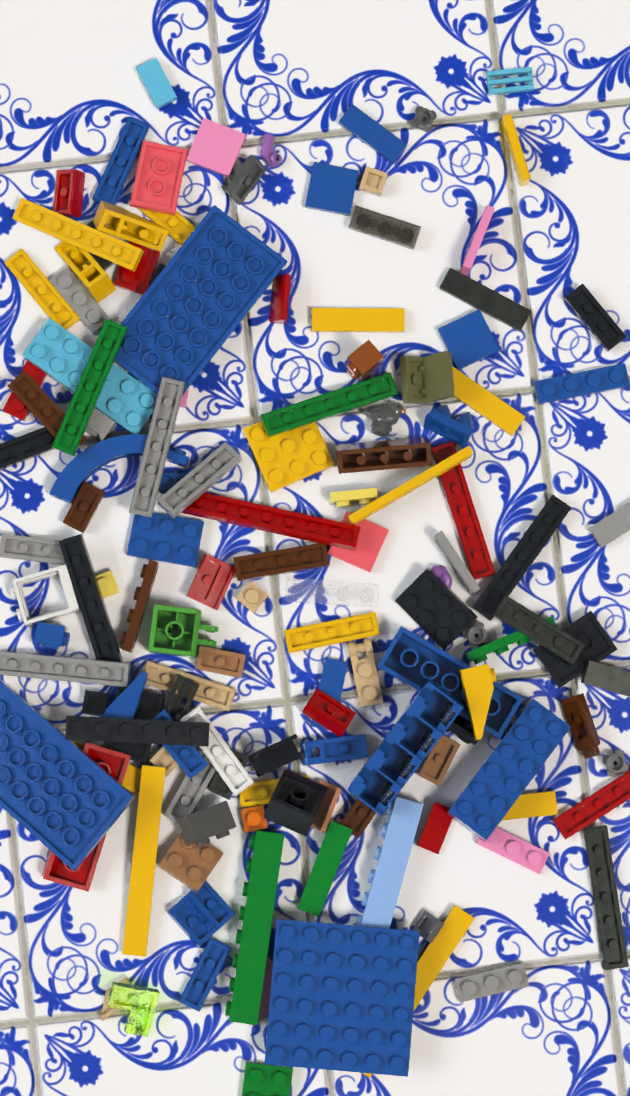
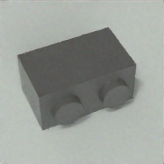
(206, 823)

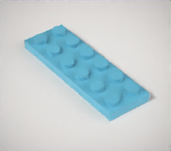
(65, 358)

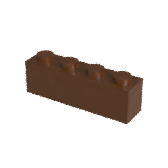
(383, 455)

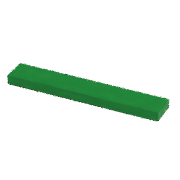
(89, 387)
(328, 405)

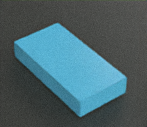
(156, 83)

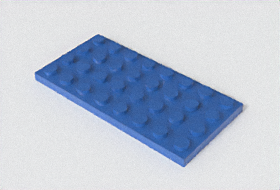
(196, 302)
(54, 783)

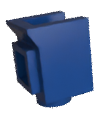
(51, 636)

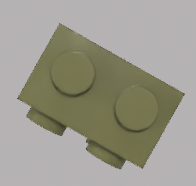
(427, 378)

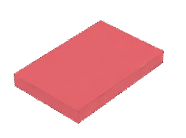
(158, 178)

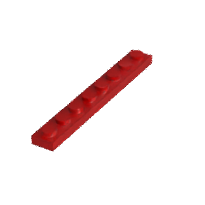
(275, 520)

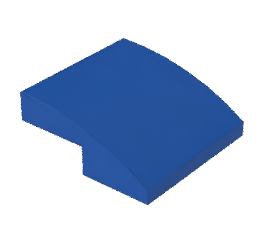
(201, 914)

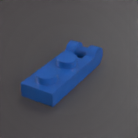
(335, 749)

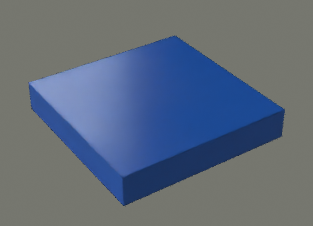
(331, 189)
(468, 340)

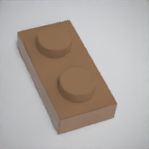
(220, 662)
(439, 760)

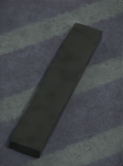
(605, 897)

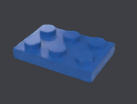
(166, 539)

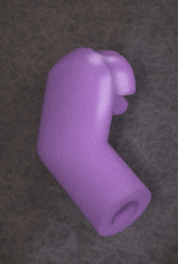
(267, 151)
(443, 574)

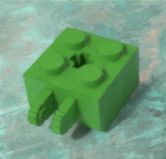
(187, 621)

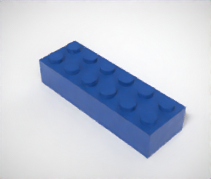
(416, 661)
(508, 770)

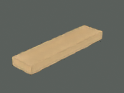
(207, 693)

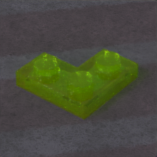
(139, 1002)

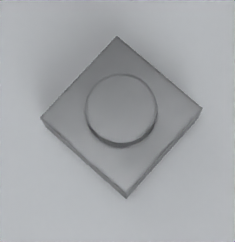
(428, 926)

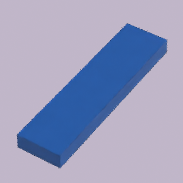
(121, 161)

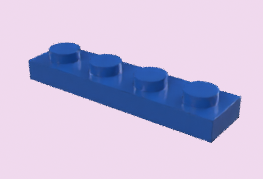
(581, 384)

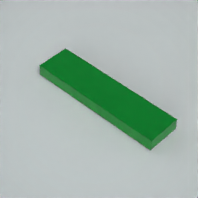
(325, 868)

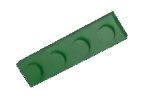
(499, 646)

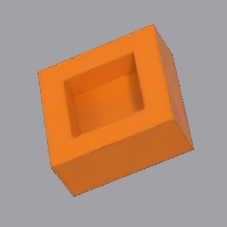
(253, 818)

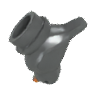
(384, 418)

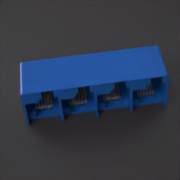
(405, 746)

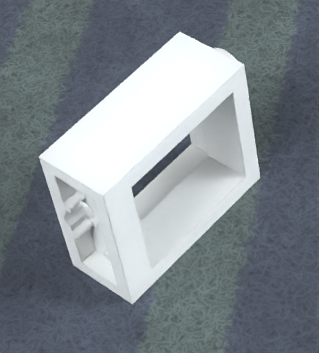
(18, 594)

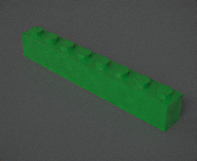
(256, 927)

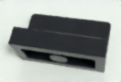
(274, 756)

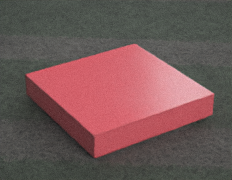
(368, 545)

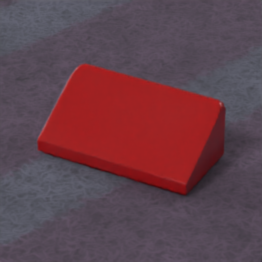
(69, 193)
(280, 299)
(328, 712)
(435, 828)

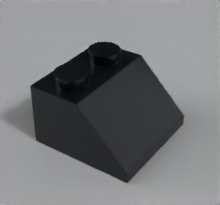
(295, 802)

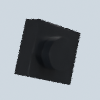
(94, 703)

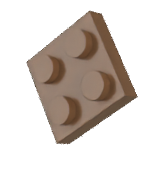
(190, 863)

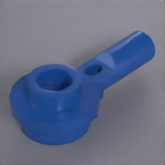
(169, 479)

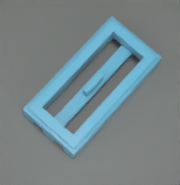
(509, 72)

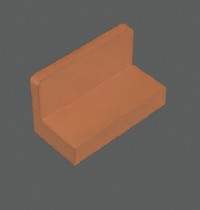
(327, 806)

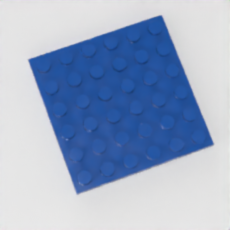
(342, 997)

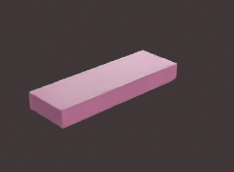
(477, 239)

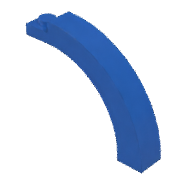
(100, 454)

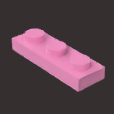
(515, 850)

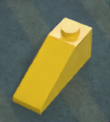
(129, 226)
(86, 270)
(478, 690)

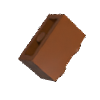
(364, 361)

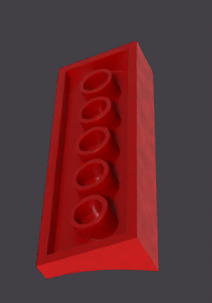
(55, 869)

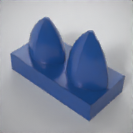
(455, 430)

